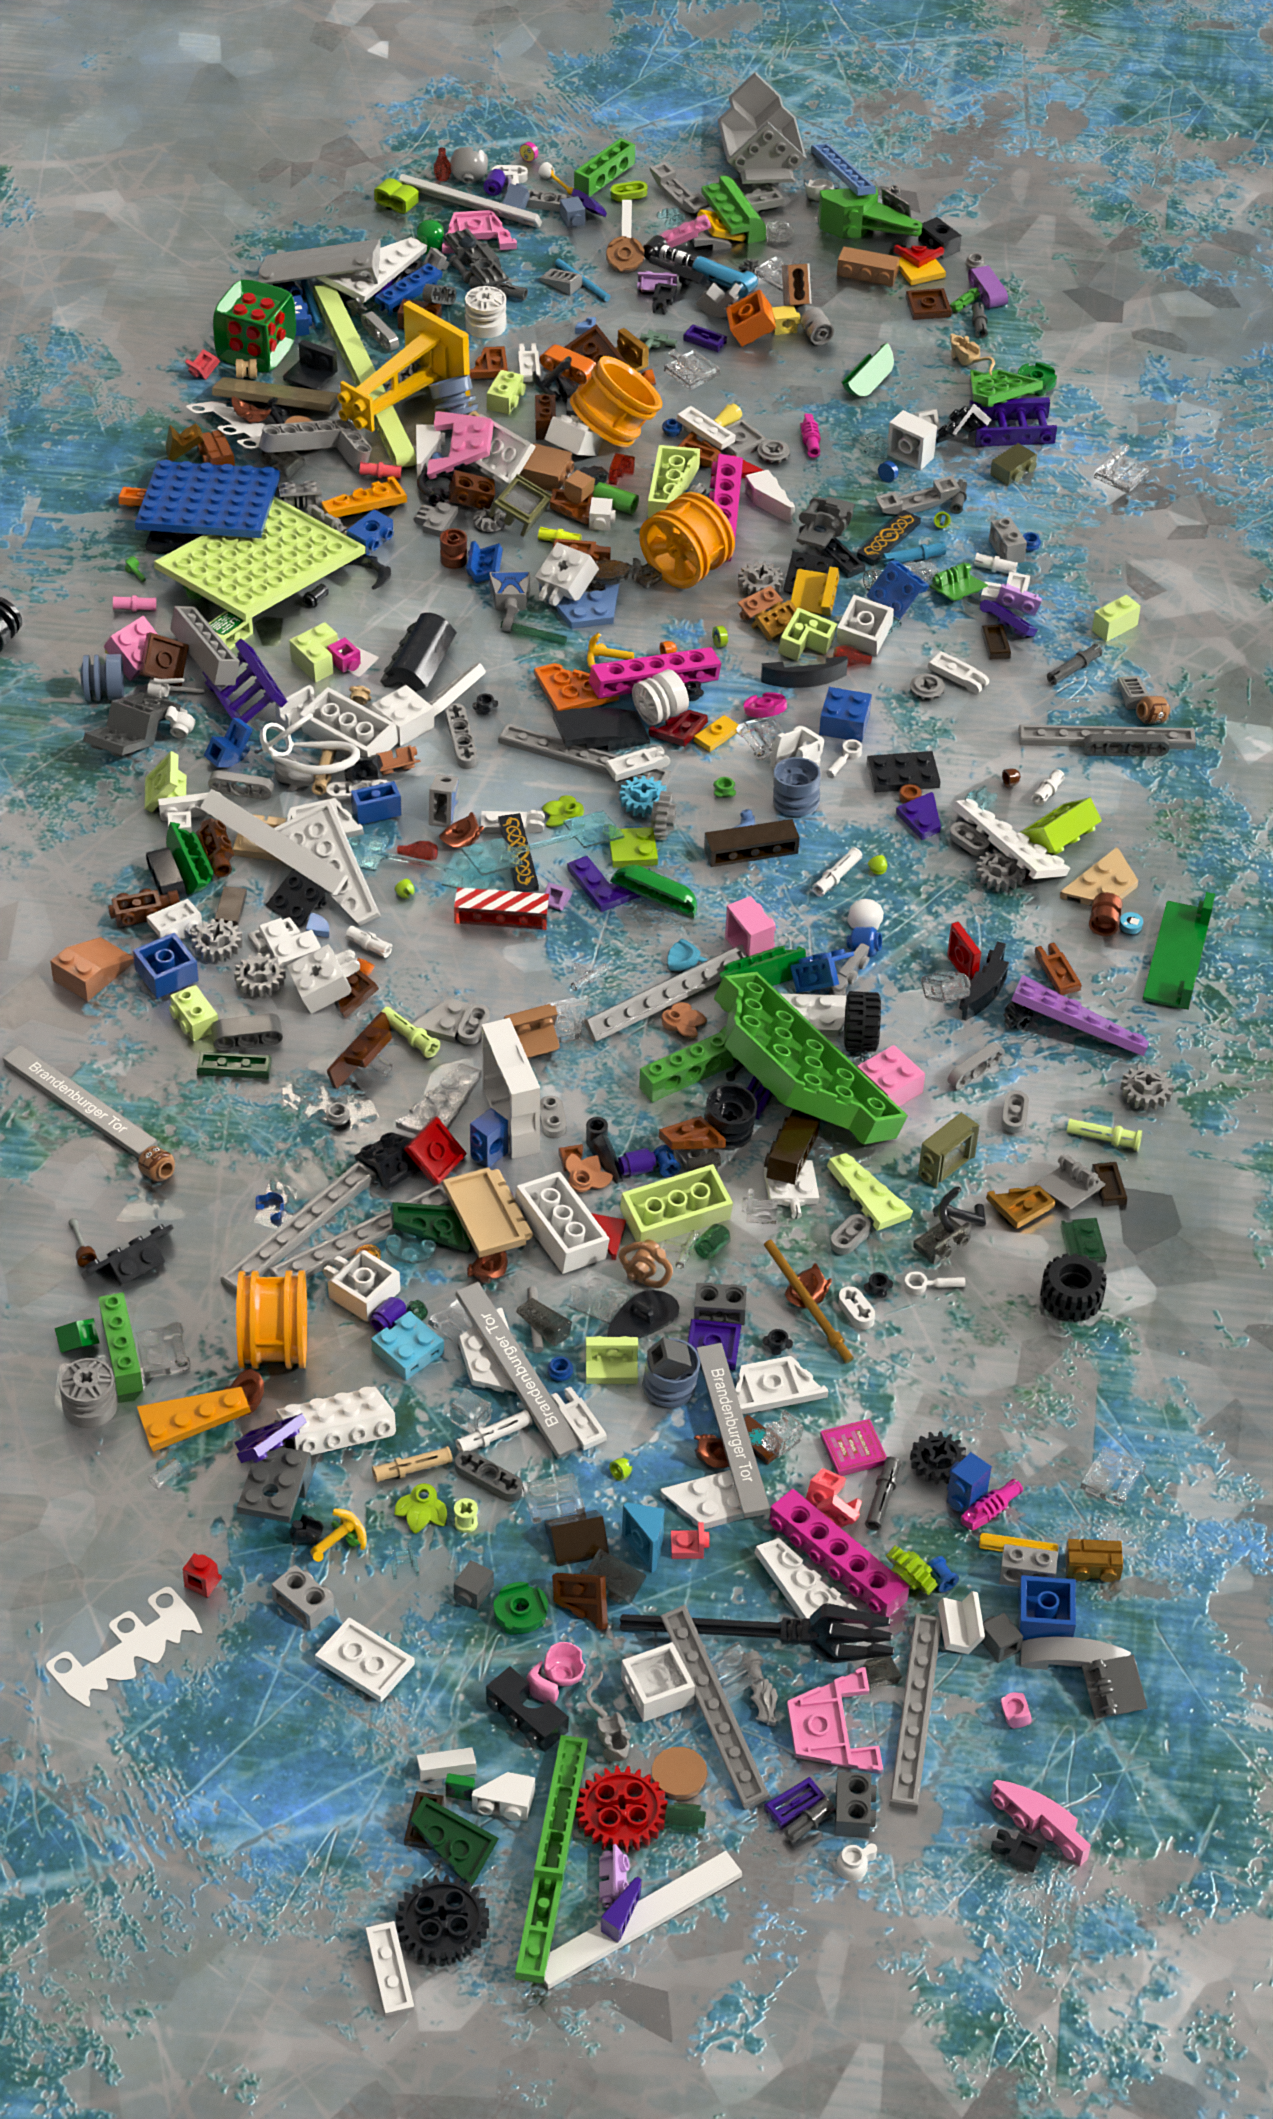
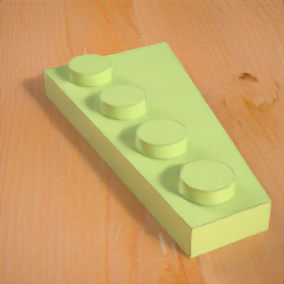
(874, 1196)

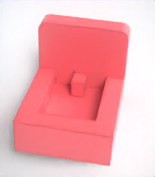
(203, 364)

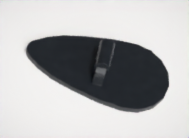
(644, 1314)

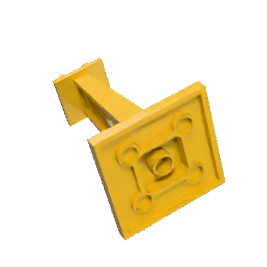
(442, 356)

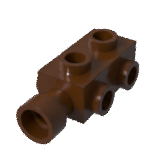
(216, 846)
(136, 907)

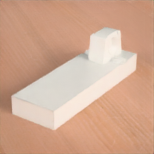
(705, 427)
(389, 1968)

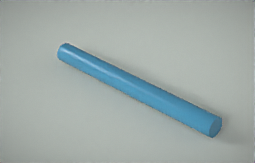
(586, 282)
(312, 303)

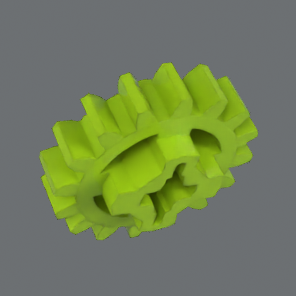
(911, 1569)

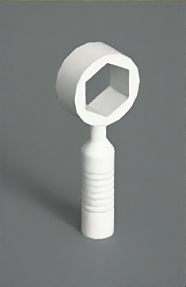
(840, 762)
(938, 1282)

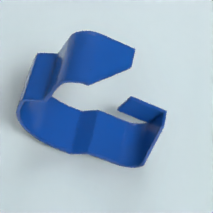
(270, 1195)

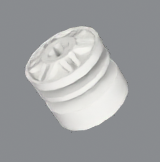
(485, 312)
(660, 697)

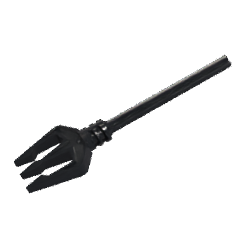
(820, 1632)

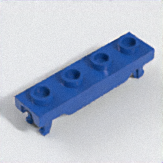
(408, 287)

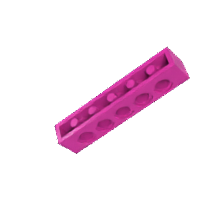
(726, 486)
(620, 676)
(852, 1557)

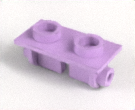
(648, 280)
(1013, 598)
(612, 1866)

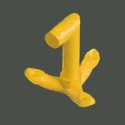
(602, 650)
(349, 1523)

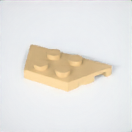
(1108, 875)

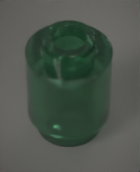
(712, 1241)
(685, 1817)

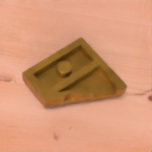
(1022, 1205)

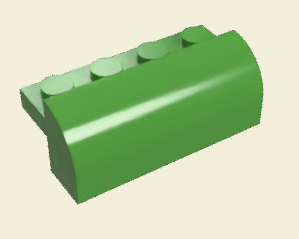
(734, 209)

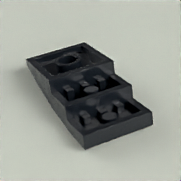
(600, 727)

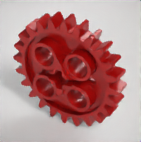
(621, 1809)

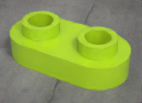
(629, 190)

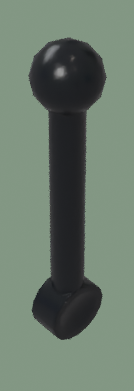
(730, 1076)

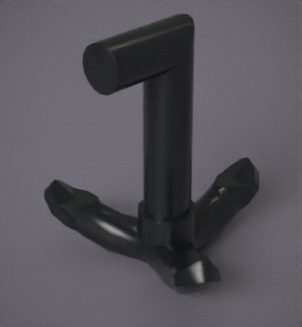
(550, 378)
(275, 410)
(945, 1210)

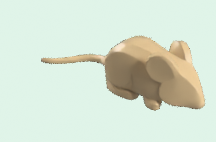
(967, 352)

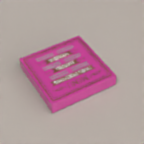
(853, 1447)

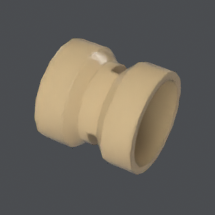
(241, 369)

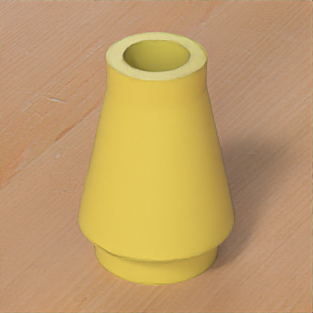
(728, 415)

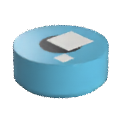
(1131, 923)

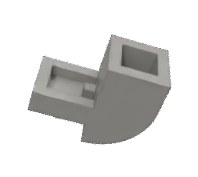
(716, 301)

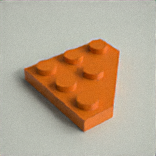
(568, 688)

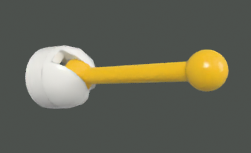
(547, 172)

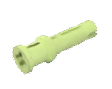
(416, 1036)
(1118, 1132)

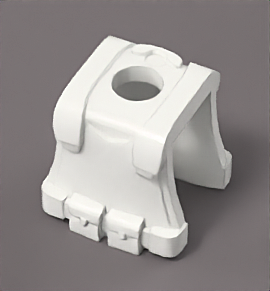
(794, 744)

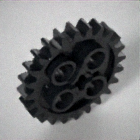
(446, 1942)

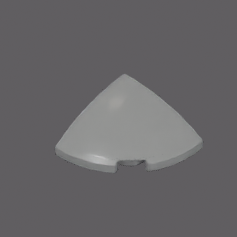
(716, 243)

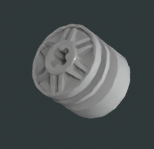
(88, 1393)

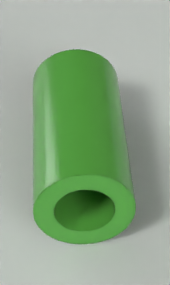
(622, 499)

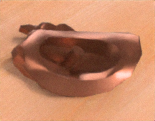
(248, 411)
(462, 833)
(488, 1267)
(814, 1283)
(252, 1386)
(711, 1450)

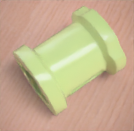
(466, 1512)

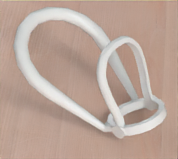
(307, 769)

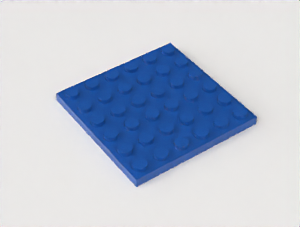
(208, 499)

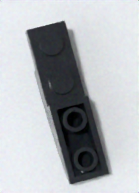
(986, 984)

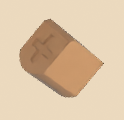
(578, 486)

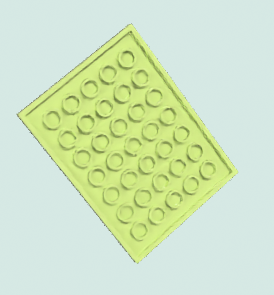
(257, 573)

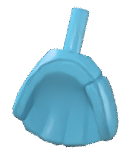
(683, 956)

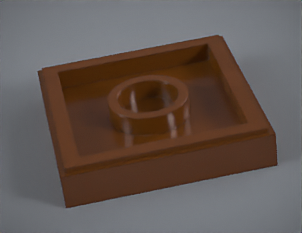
(928, 304)
(163, 658)

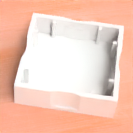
(511, 1086)

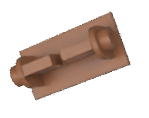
(758, 602)
(404, 759)

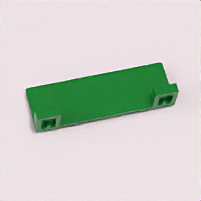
(1178, 953)

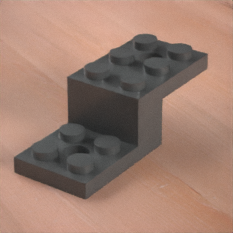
(130, 724)
(281, 1472)

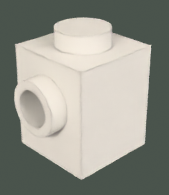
(601, 514)

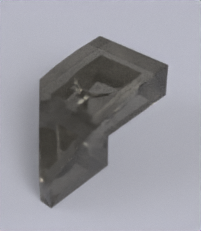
(881, 1672)

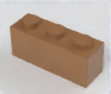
(868, 266)

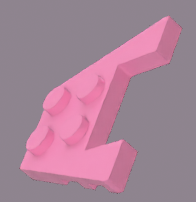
(483, 226)
(469, 441)
(821, 1728)

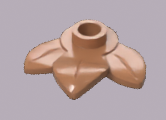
(683, 1019)
(588, 1172)

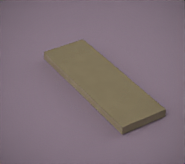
(286, 395)

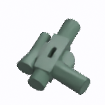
(656, 339)

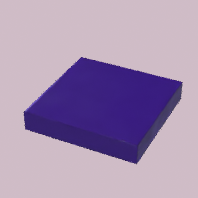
(712, 1332)

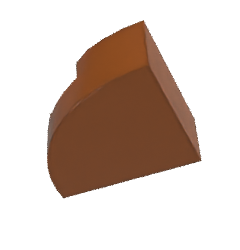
(564, 1153)

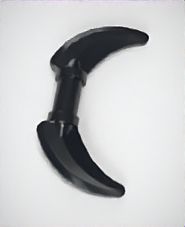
(383, 572)

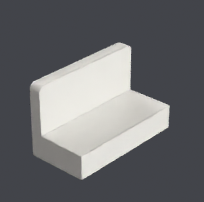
(961, 1623)

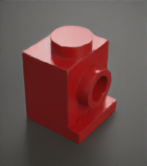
(204, 1569)

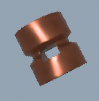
(453, 548)
(1105, 914)

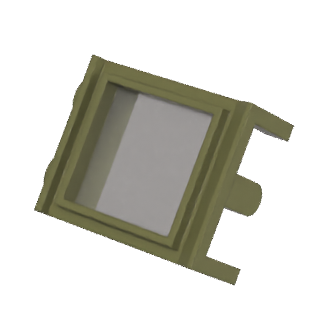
(522, 501)
(948, 1149)

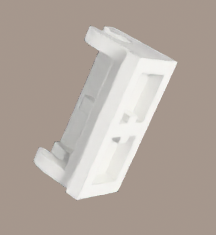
(296, 704)

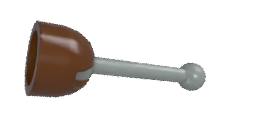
(83, 1251)

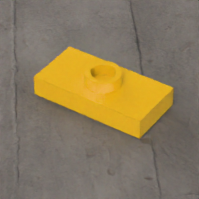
(716, 733)

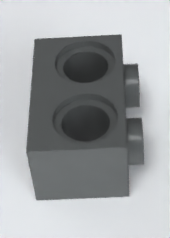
(720, 1303)
(851, 1804)

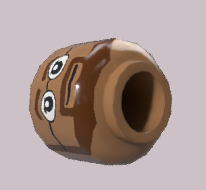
(1153, 710)
(156, 1163)

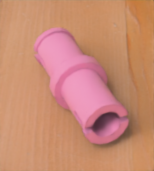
(134, 603)

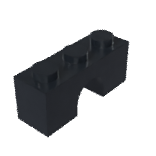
(539, 1725)

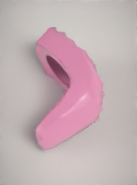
(541, 1688)
(1016, 1710)

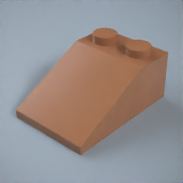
(89, 966)

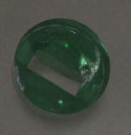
(420, 1306)

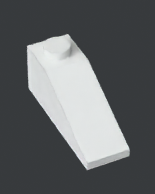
(427, 443)

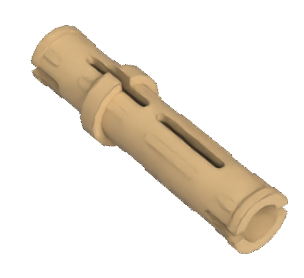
(321, 781)
(400, 1467)

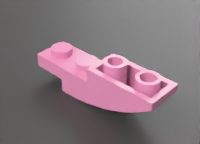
(1035, 1811)

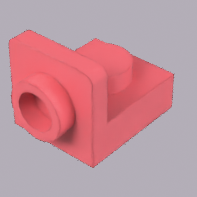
(824, 1485)
(839, 1511)
(689, 1543)

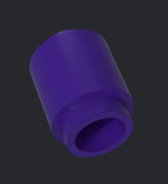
(494, 182)
(637, 1162)
(387, 1314)

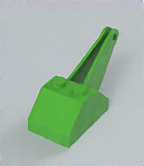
(852, 216)

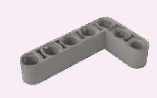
(317, 436)

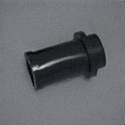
(312, 598)

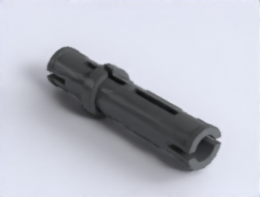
(507, 288)
(1081, 660)
(885, 1485)

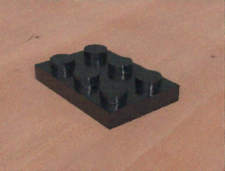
(893, 771)

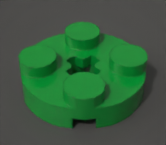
(1044, 372)
(520, 1621)

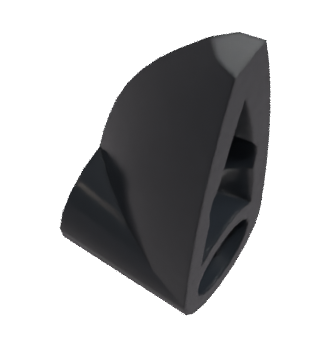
(565, 387)
(600, 1145)

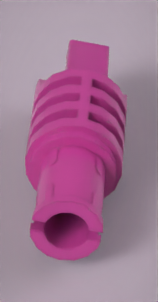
(810, 435)
(991, 1505)

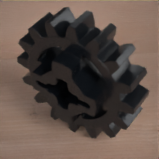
(936, 1456)

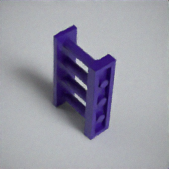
(1020, 410)
(263, 681)

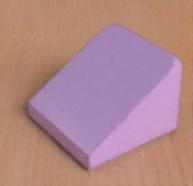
(557, 896)

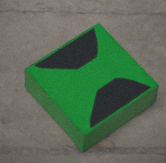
(459, 1787)

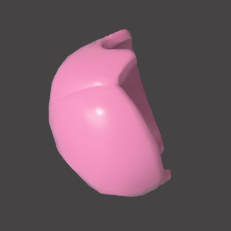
(564, 1664)

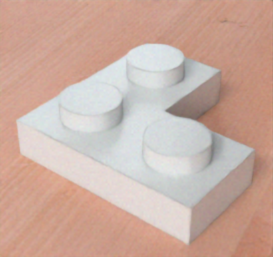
(1014, 579)
(285, 947)

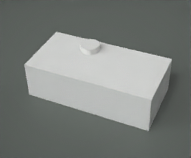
(347, 721)
(562, 1222)

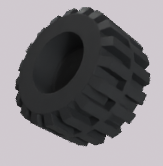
(862, 1021)
(1073, 1302)

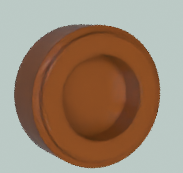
(909, 792)

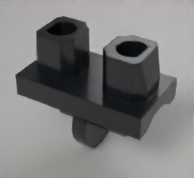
(364, 769)

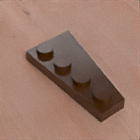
(594, 345)

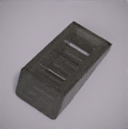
(551, 1326)

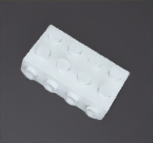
(506, 456)
(341, 1420)

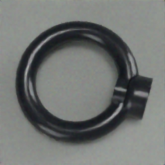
(431, 494)

